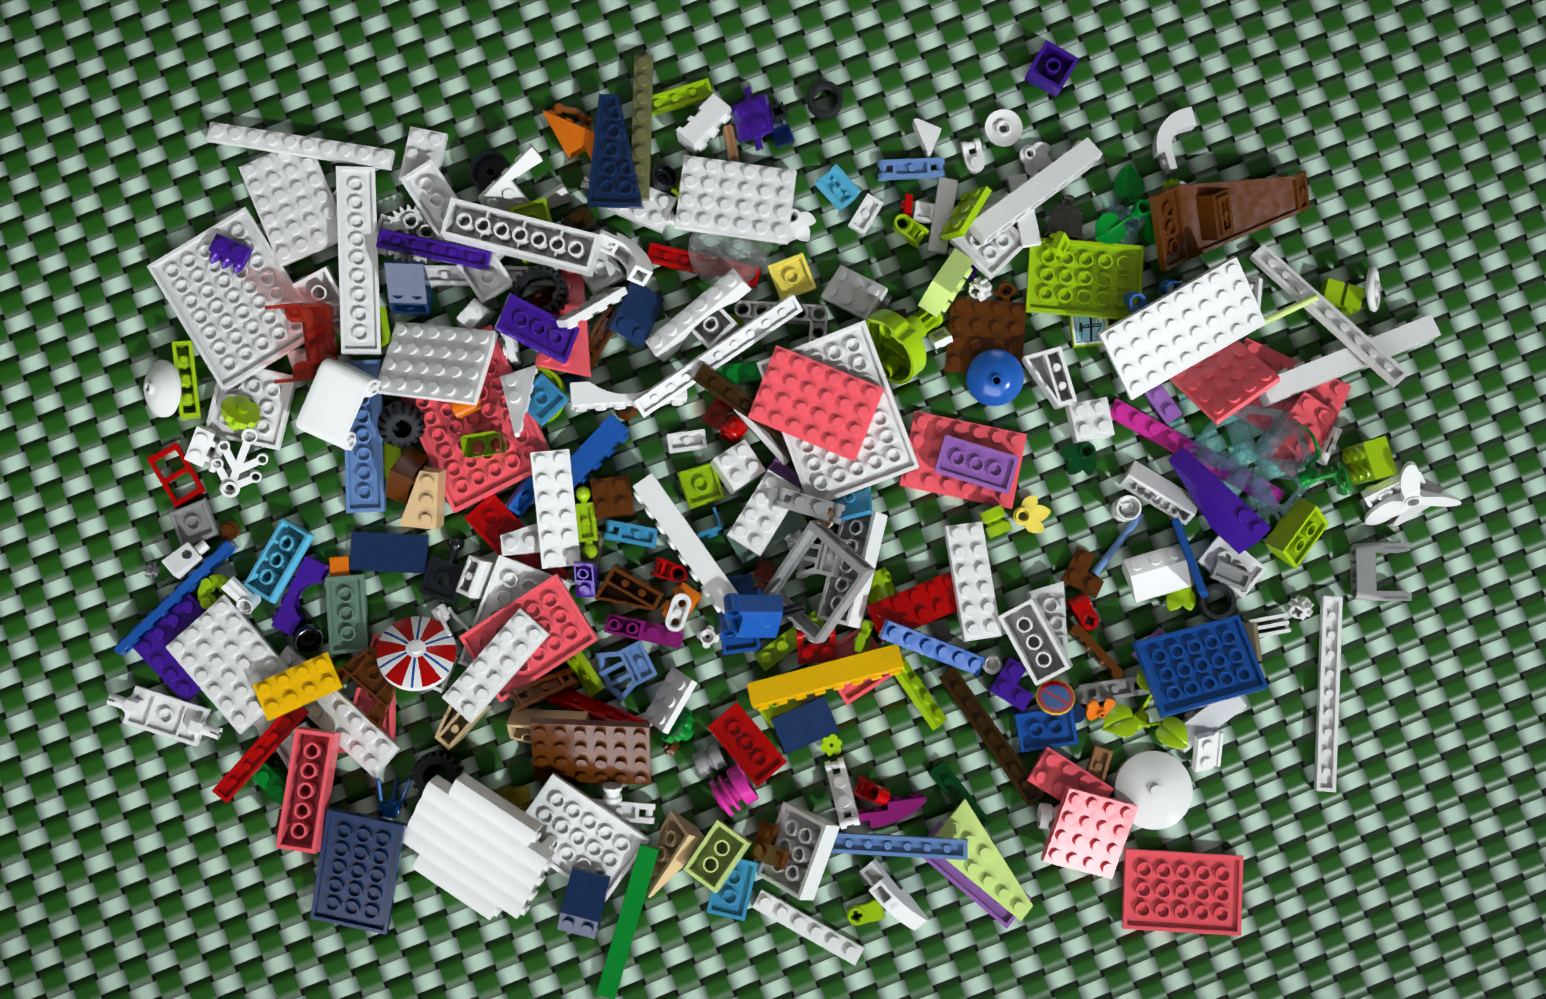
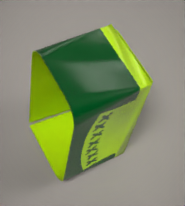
(467, 444)

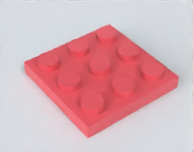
(845, 648)

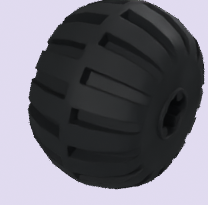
(390, 428)

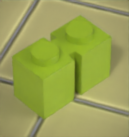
(1347, 299)

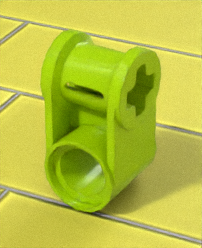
(910, 231)
(870, 911)

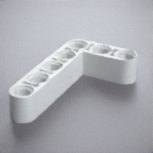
(808, 319)

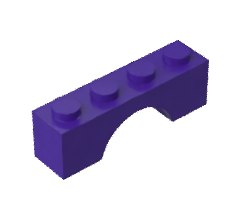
(289, 616)

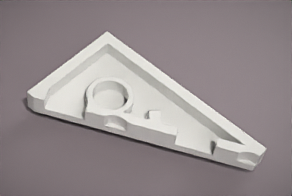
(517, 392)

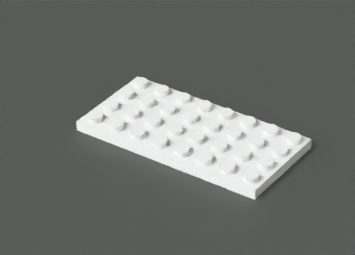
(1182, 327)

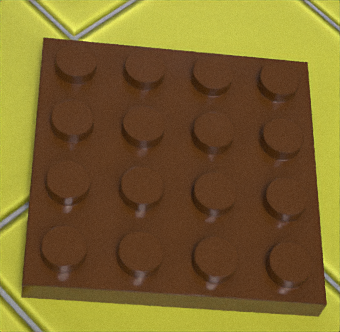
(983, 327)

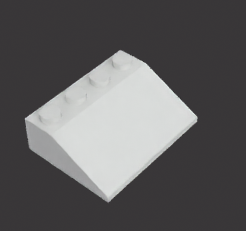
(810, 845)

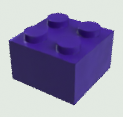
(1051, 68)

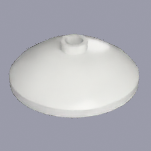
(162, 388)

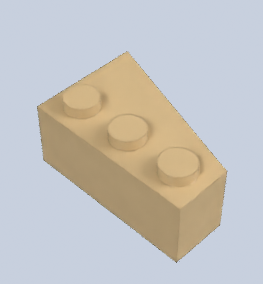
(426, 500)
(455, 727)

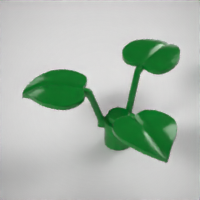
(1108, 226)
(1311, 475)

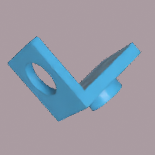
(713, 531)

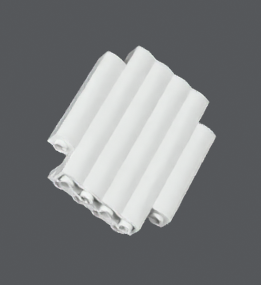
(478, 846)

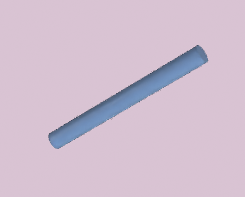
(1116, 545)

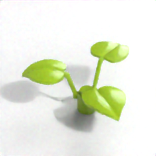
(1124, 724)

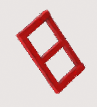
(164, 481)

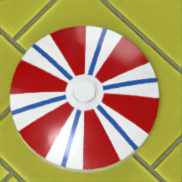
(416, 653)

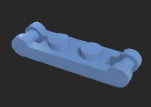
(910, 168)

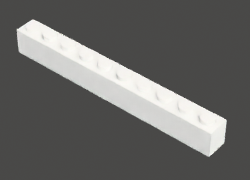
(1344, 361)

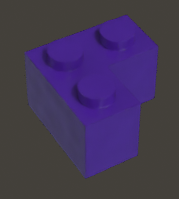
(1006, 687)

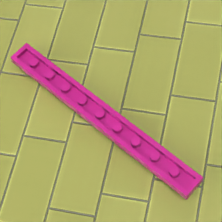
(1165, 436)

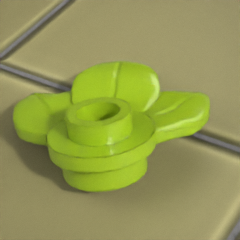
(1181, 597)

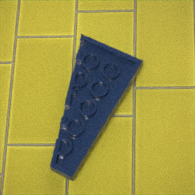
(612, 172)

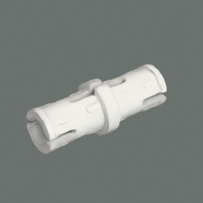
(1333, 434)

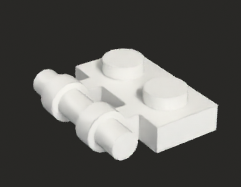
(201, 446)

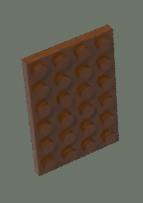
(591, 750)

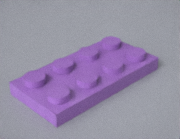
(976, 464)

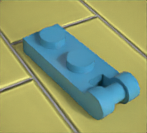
(631, 534)

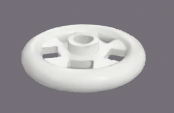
(1373, 289)

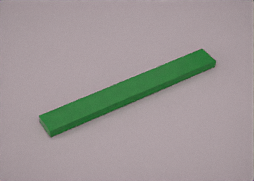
(627, 921)

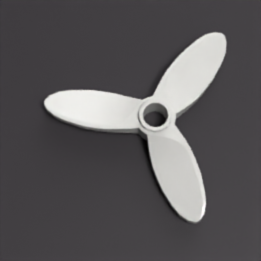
(1409, 496)

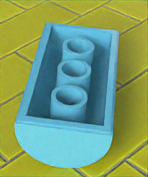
(279, 560)

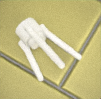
(441, 614)

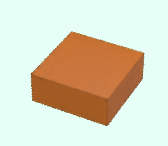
(339, 566)

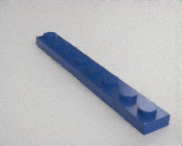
(154, 616)

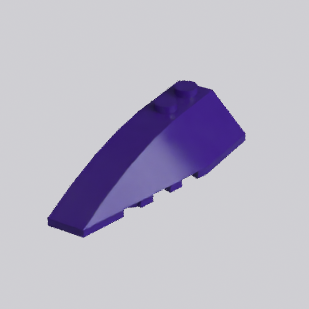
(1219, 505)

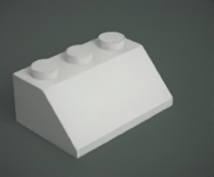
(1156, 573)

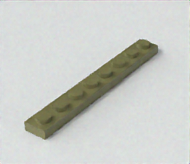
(642, 121)

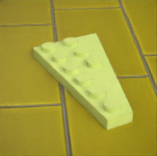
(984, 862)

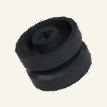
(487, 168)

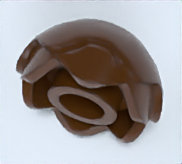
(541, 298)
(627, 414)

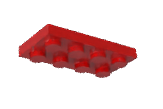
(747, 744)

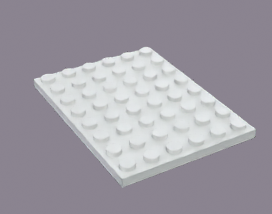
(226, 309)
(886, 446)

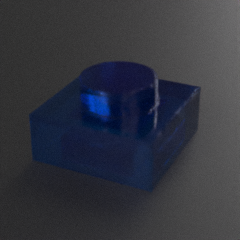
(782, 136)

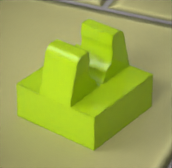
(1059, 244)

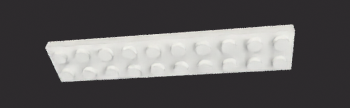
(358, 260)

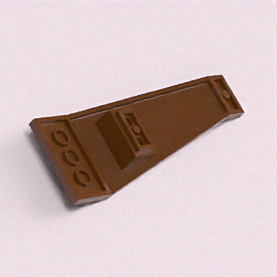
(1211, 214)

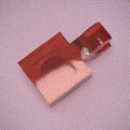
(764, 572)

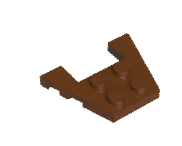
(366, 673)

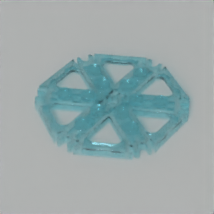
(1264, 449)

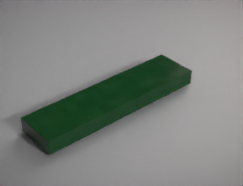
(955, 790)

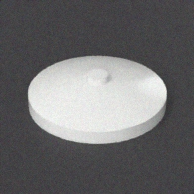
(1157, 786)

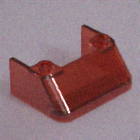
(318, 336)

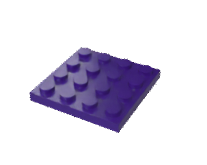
(154, 652)

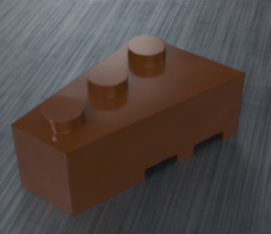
(630, 589)

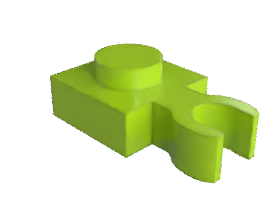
(863, 640)

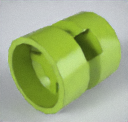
(995, 521)

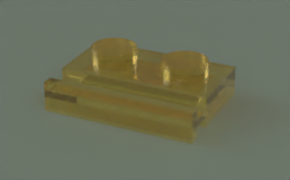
(518, 795)

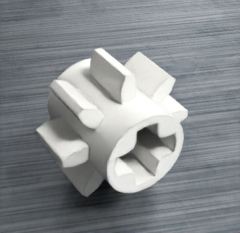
(980, 288)
(1300, 607)

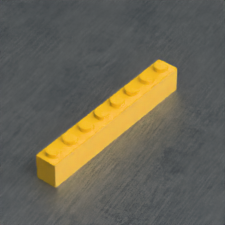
(825, 676)

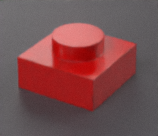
(906, 204)

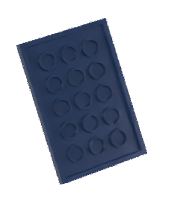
(358, 870)

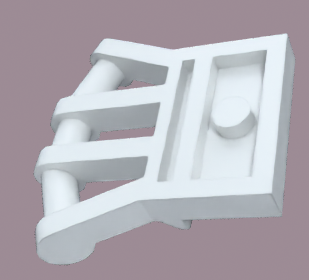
(826, 563)

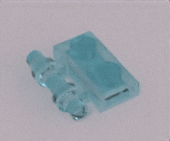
(1132, 225)

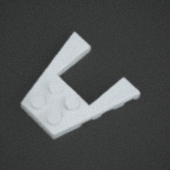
(505, 193)

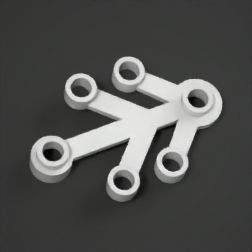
(238, 465)

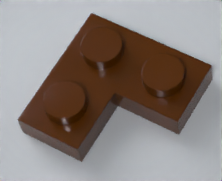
(1077, 575)
(765, 848)

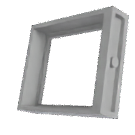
(801, 621)

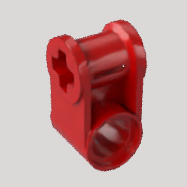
(667, 570)
(1081, 608)
(871, 791)

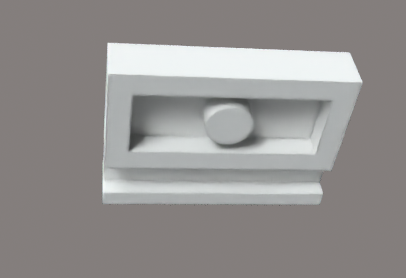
(1207, 750)

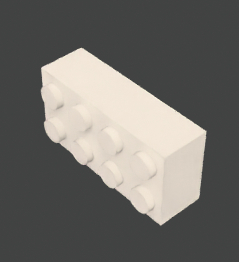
(760, 517)
(1035, 641)

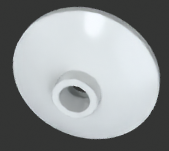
(1007, 120)

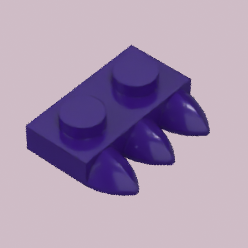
(230, 252)

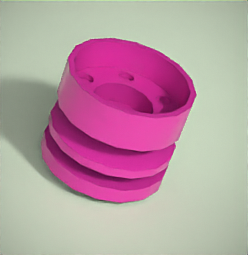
(733, 790)

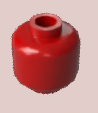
(733, 429)

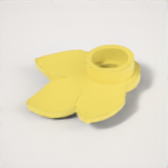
(1033, 514)

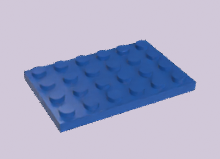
(1199, 666)

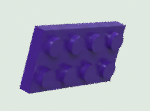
(535, 329)

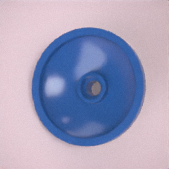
(988, 366)

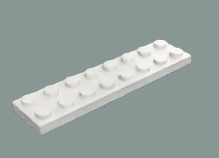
(432, 197)
(358, 737)

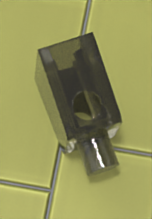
(1065, 218)

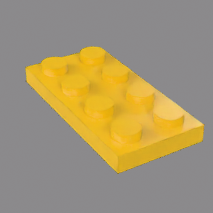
(297, 686)

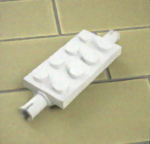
(656, 212)
(165, 715)

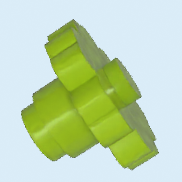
(240, 412)

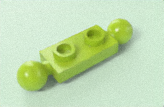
(586, 522)

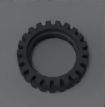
(543, 273)

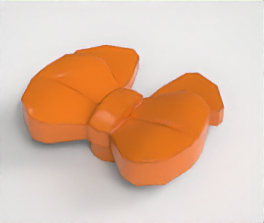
(1093, 709)

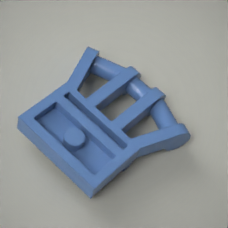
(637, 664)

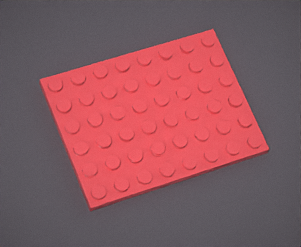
(479, 477)

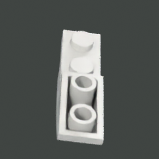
(894, 900)

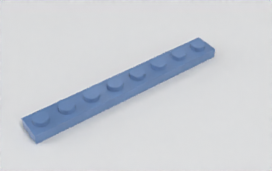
(901, 846)

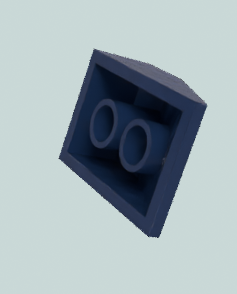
(635, 314)
(584, 902)

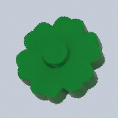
(681, 729)

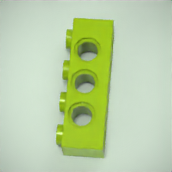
(185, 364)

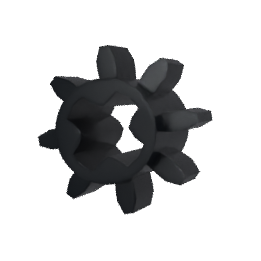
(780, 118)

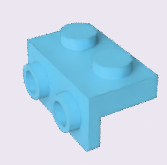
(838, 188)

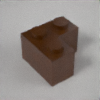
(404, 475)

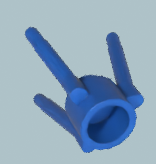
(391, 807)

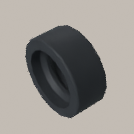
(825, 114)
(1231, 602)

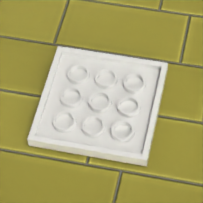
(272, 400)

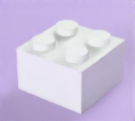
(715, 328)
(1089, 420)
(737, 467)

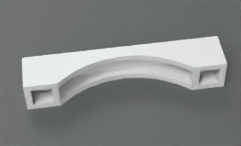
(722, 293)
(588, 396)

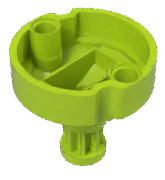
(900, 341)

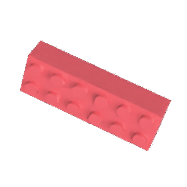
(308, 789)

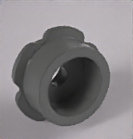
(152, 570)

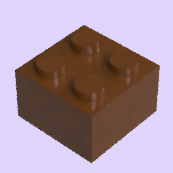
(613, 497)

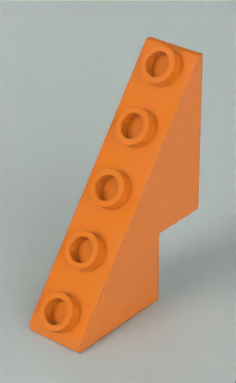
(572, 137)

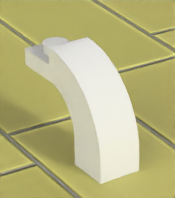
(1176, 123)
(629, 254)

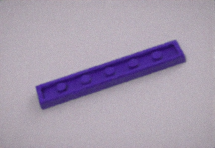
(434, 249)

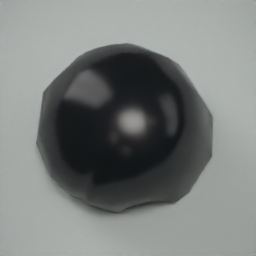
(663, 177)
(307, 638)

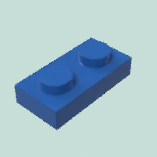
(521, 497)

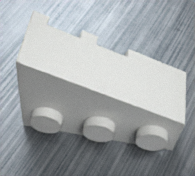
(704, 124)
(1052, 376)

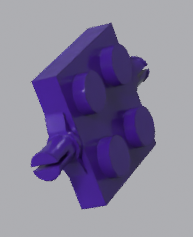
(753, 118)

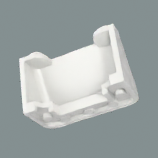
(335, 402)

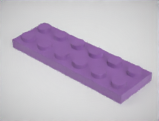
(970, 888)

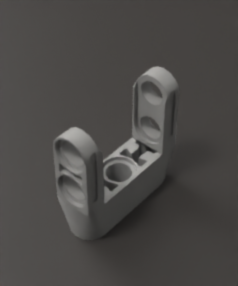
(1364, 571)

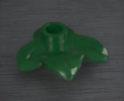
(1077, 460)

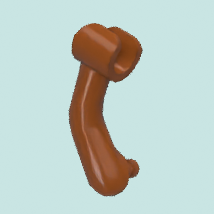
(581, 116)

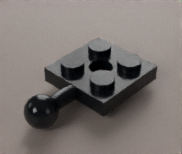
(438, 567)

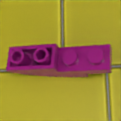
(643, 631)
(896, 810)

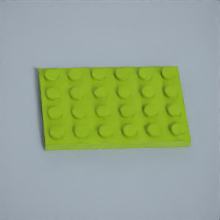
(1085, 281)

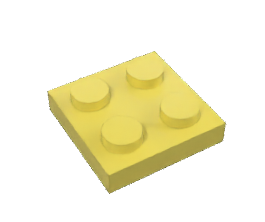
(792, 276)

